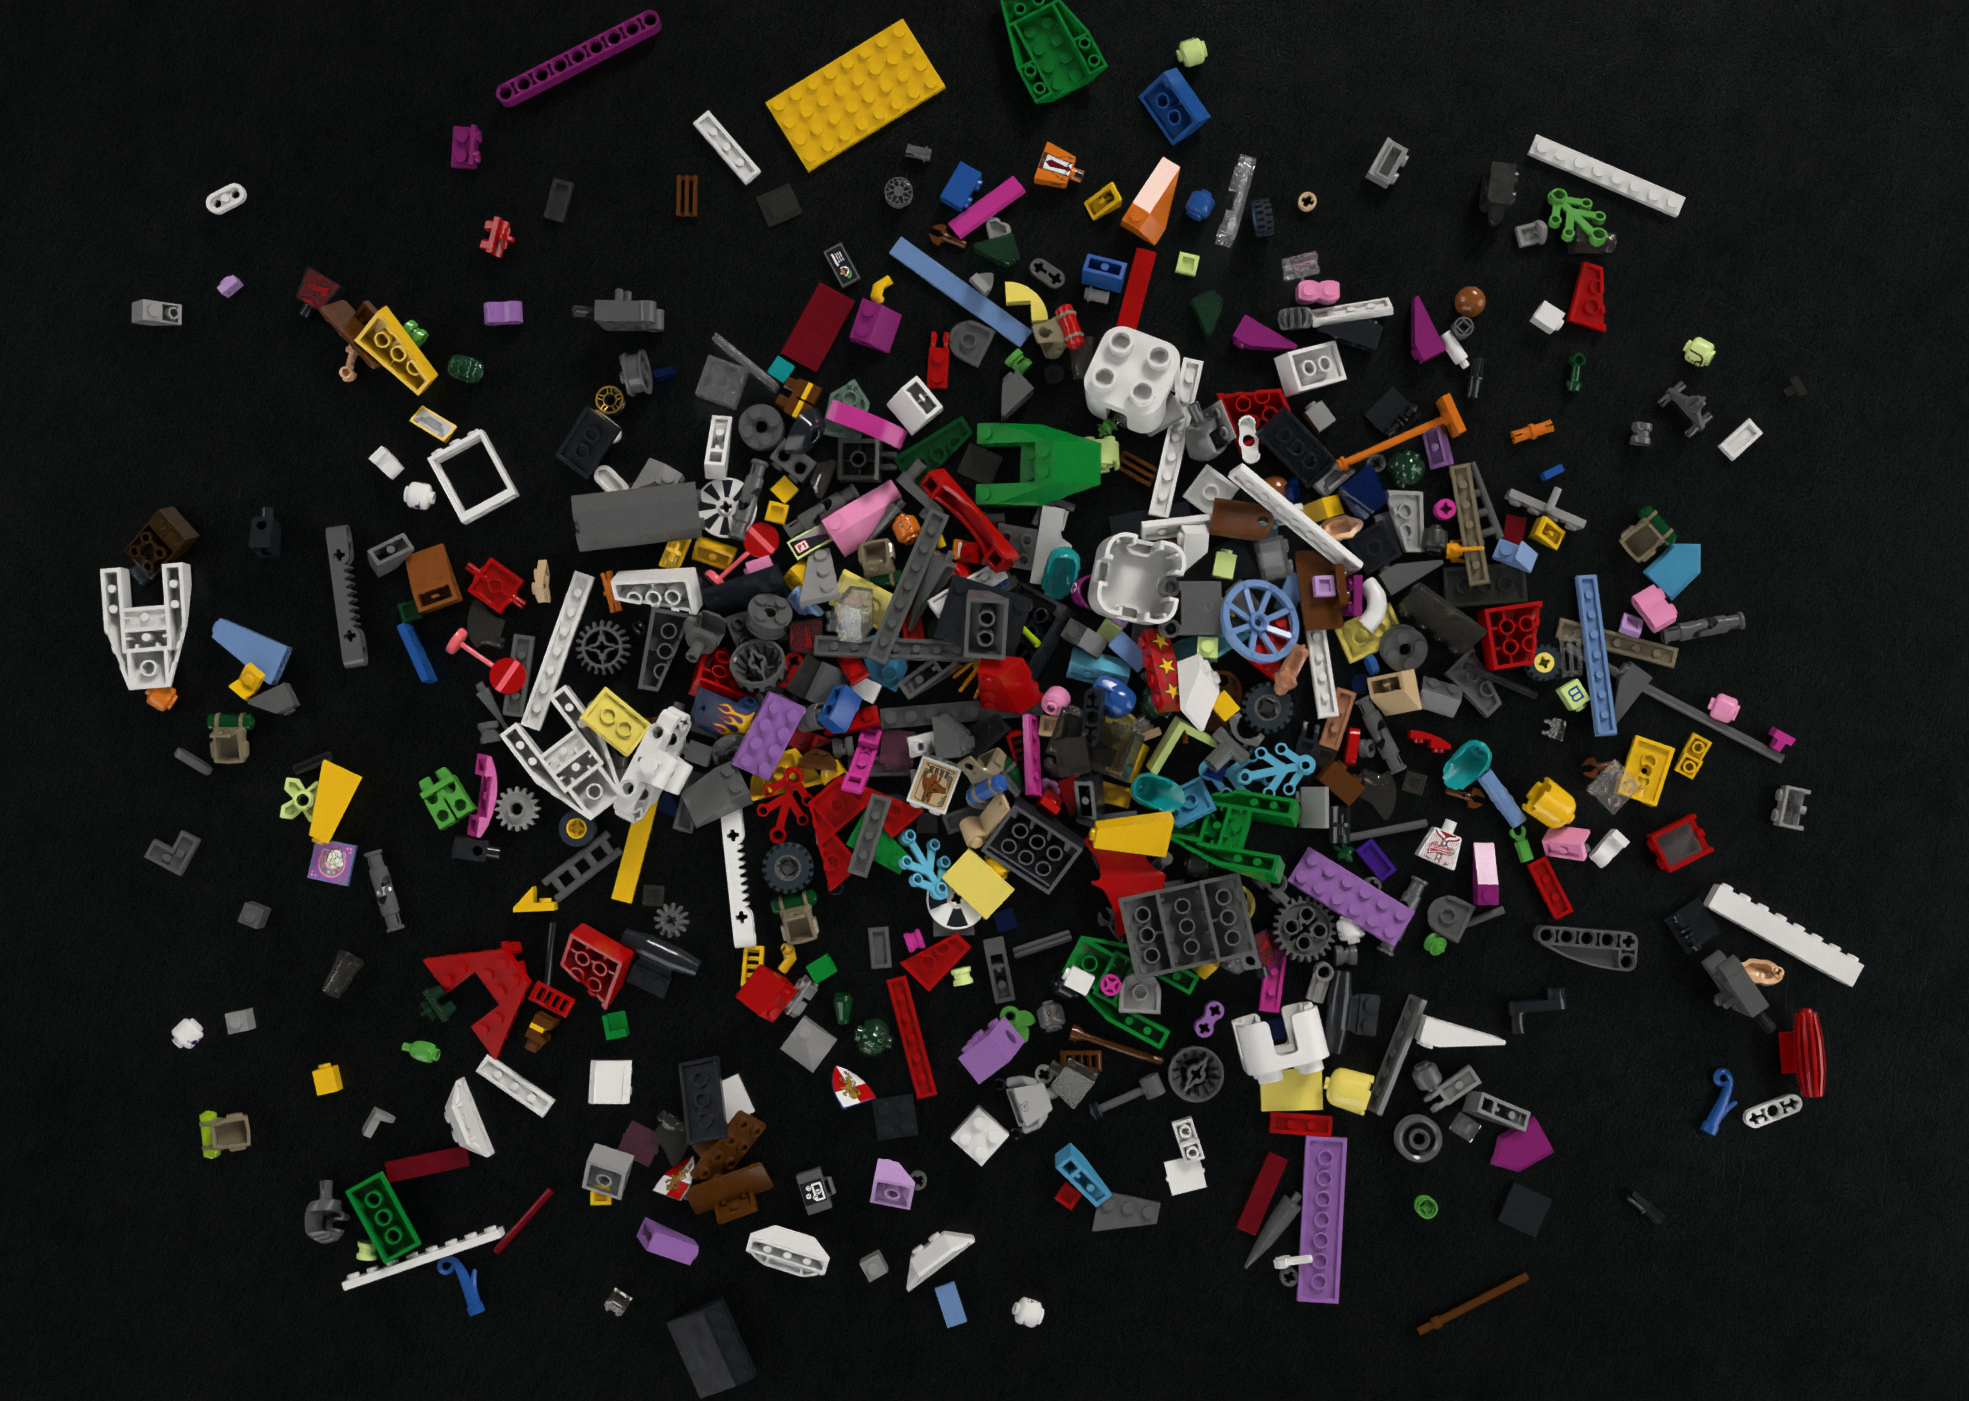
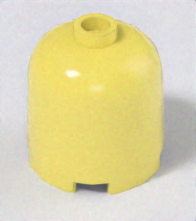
(1349, 1089)

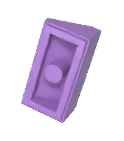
(1437, 447)

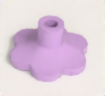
(1053, 785)

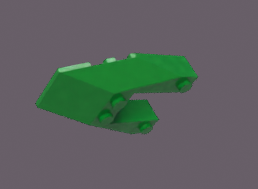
(1050, 467)
(1223, 833)
(1111, 957)

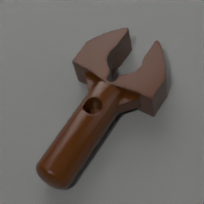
(946, 237)
(1598, 767)
(1466, 796)

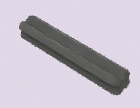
(1041, 944)

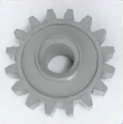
(528, 804)

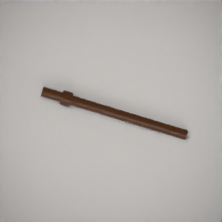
(1437, 1322)

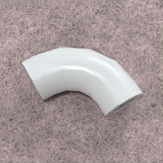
(1376, 604)

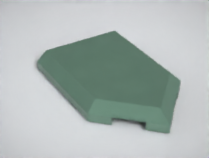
(851, 395)

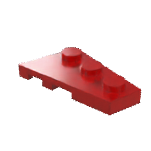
(1270, 669)
(934, 962)

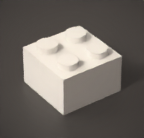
(979, 1135)

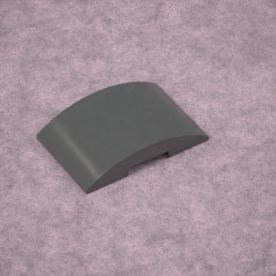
(1187, 926)

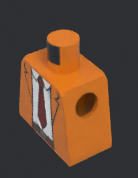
(1057, 168)

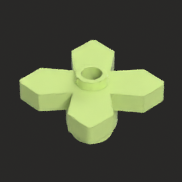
(294, 807)

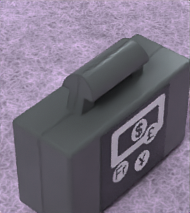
(814, 1190)

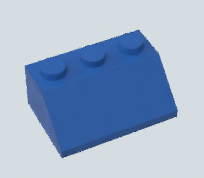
(1174, 106)

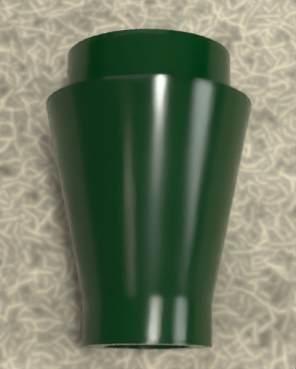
(842, 1005)

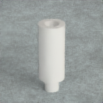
(1454, 349)

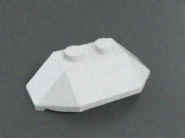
(466, 1121)
(788, 1251)
(935, 1254)

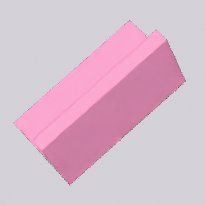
(1566, 843)

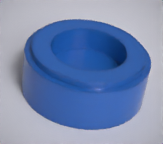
(1371, 665)

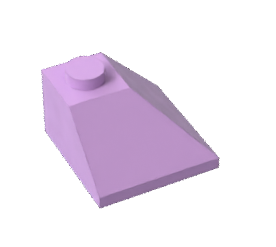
(892, 1185)

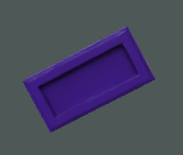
(1375, 860)

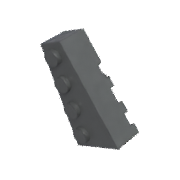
(662, 642)

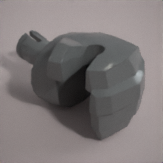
(1197, 435)
(703, 633)
(322, 1214)

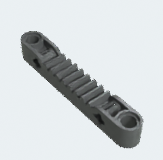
(338, 542)

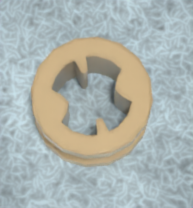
(1304, 196)

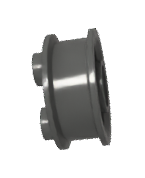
(636, 373)
(752, 418)
(768, 616)
(1414, 653)
(1408, 1128)

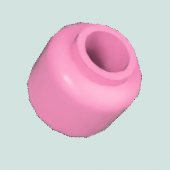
(1054, 700)
(1723, 708)

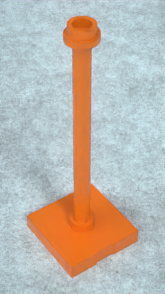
(1448, 416)

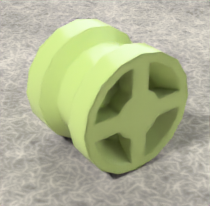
(961, 976)
(366, 1251)

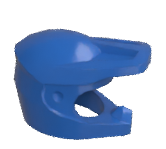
(1118, 697)

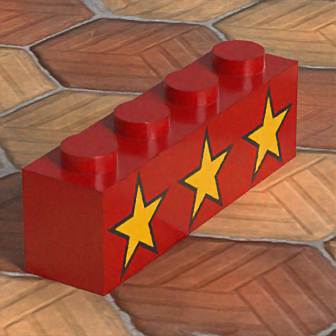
(1160, 669)

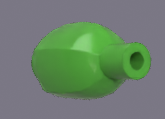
(422, 1051)

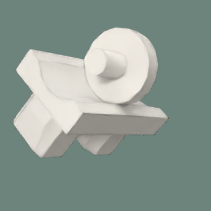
(921, 743)

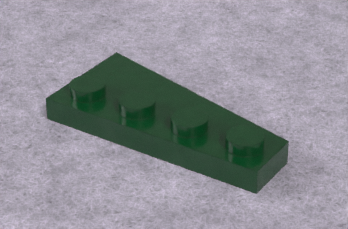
(935, 448)

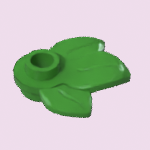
(1020, 1021)

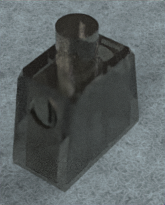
(1072, 1080)

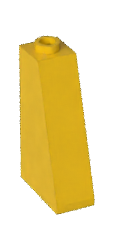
(332, 798)
(1134, 834)

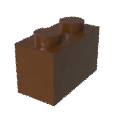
(1340, 782)

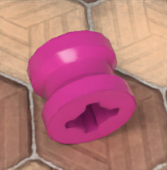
(1440, 510)
(914, 940)
(1110, 986)

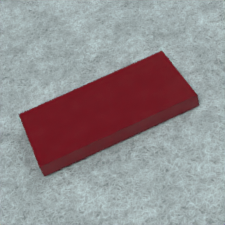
(818, 327)

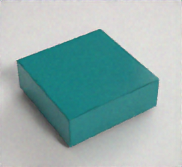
(781, 369)

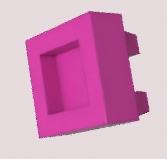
(1780, 739)

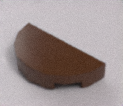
(818, 760)

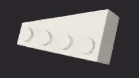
(659, 587)

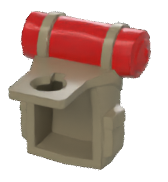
(1059, 332)

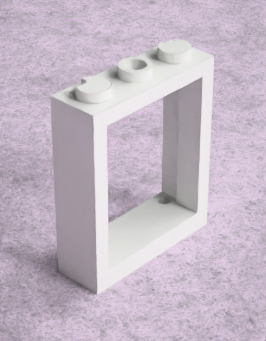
(490, 504)

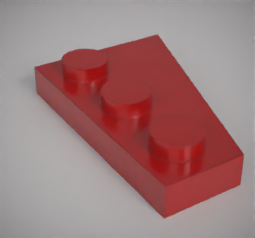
(1587, 299)

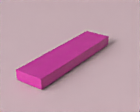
(986, 207)
(1032, 756)
(1272, 985)

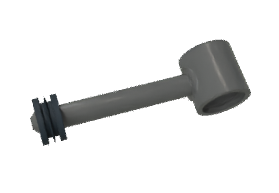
(1150, 1086)

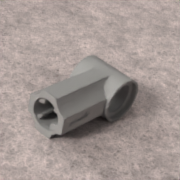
(1319, 984)

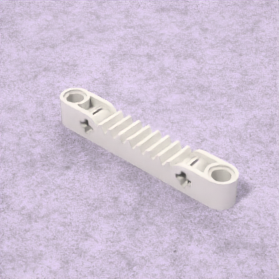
(743, 932)

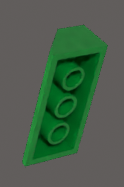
(383, 1217)

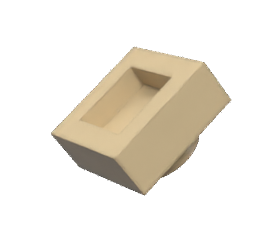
(1047, 725)
(1151, 732)

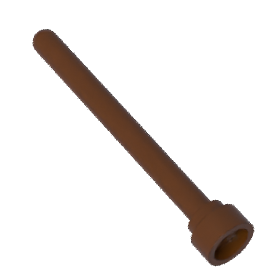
(1077, 1033)

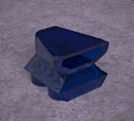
(1363, 493)

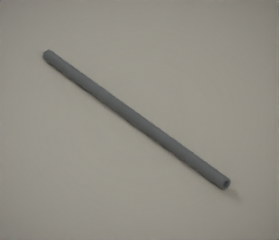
(1699, 716)

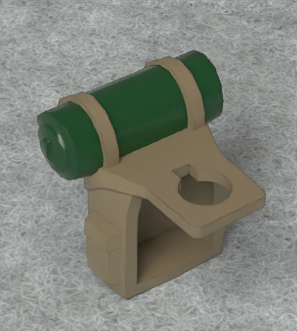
(1647, 535)
(878, 563)
(229, 736)
(797, 917)

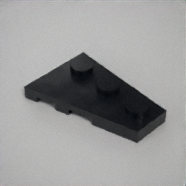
(986, 734)

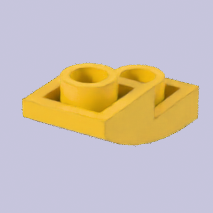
(1692, 755)

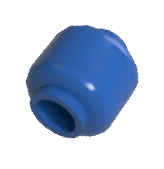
(1200, 205)

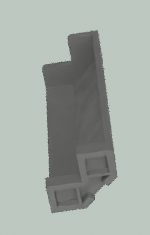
(637, 516)

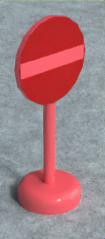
(760, 541)
(505, 675)

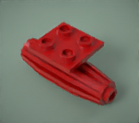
(1804, 1053)

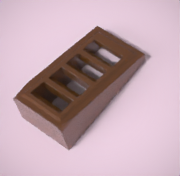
(1098, 1057)

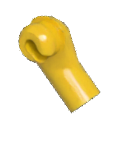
(878, 288)

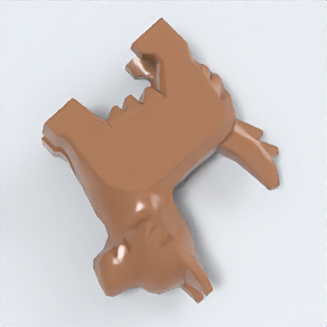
(1289, 668)

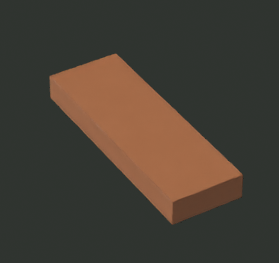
(1335, 726)

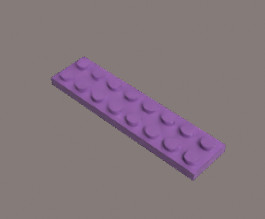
(1322, 1218)

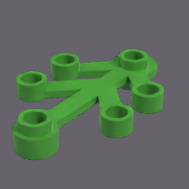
(1559, 200)

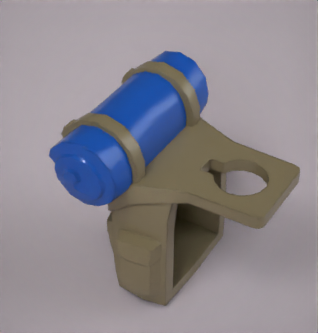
(985, 775)

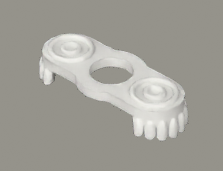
(1247, 427)

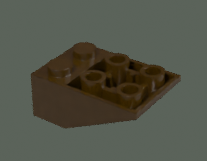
(161, 541)

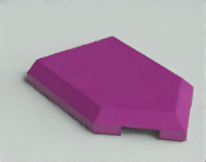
(1520, 1149)

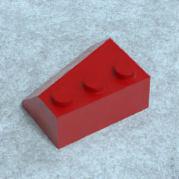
(1258, 404)
(1510, 635)
(715, 675)
(1007, 685)
(597, 962)

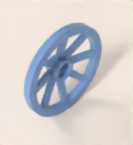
(1260, 619)

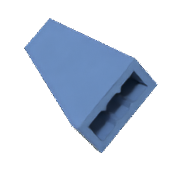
(253, 647)

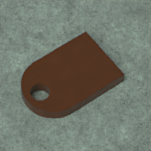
(1240, 520)
(1231, 688)

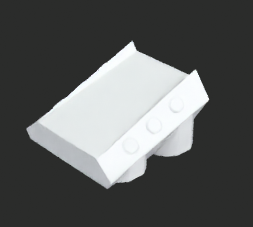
(610, 1082)

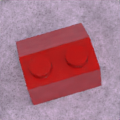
(767, 993)

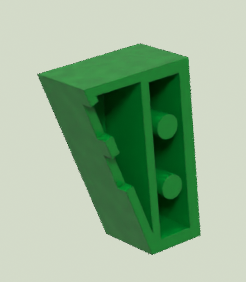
(887, 851)

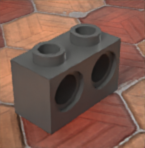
(790, 465)

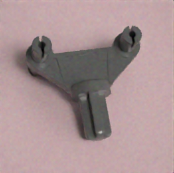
(1690, 405)

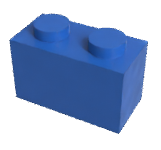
(961, 187)
(1103, 273)
(839, 709)

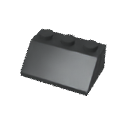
(986, 625)
(951, 737)

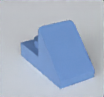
(1515, 555)

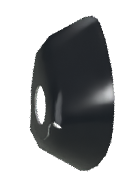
(801, 432)

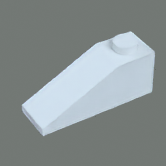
(718, 448)

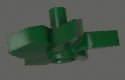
(1344, 852)

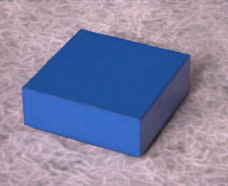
(1551, 472)

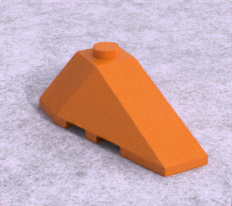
(1151, 207)

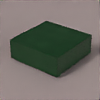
(409, 612)

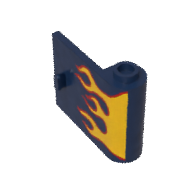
(721, 714)

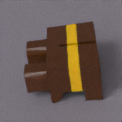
(800, 390)
(538, 1029)

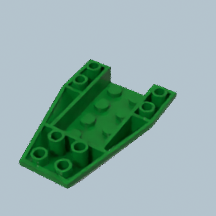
(1050, 48)

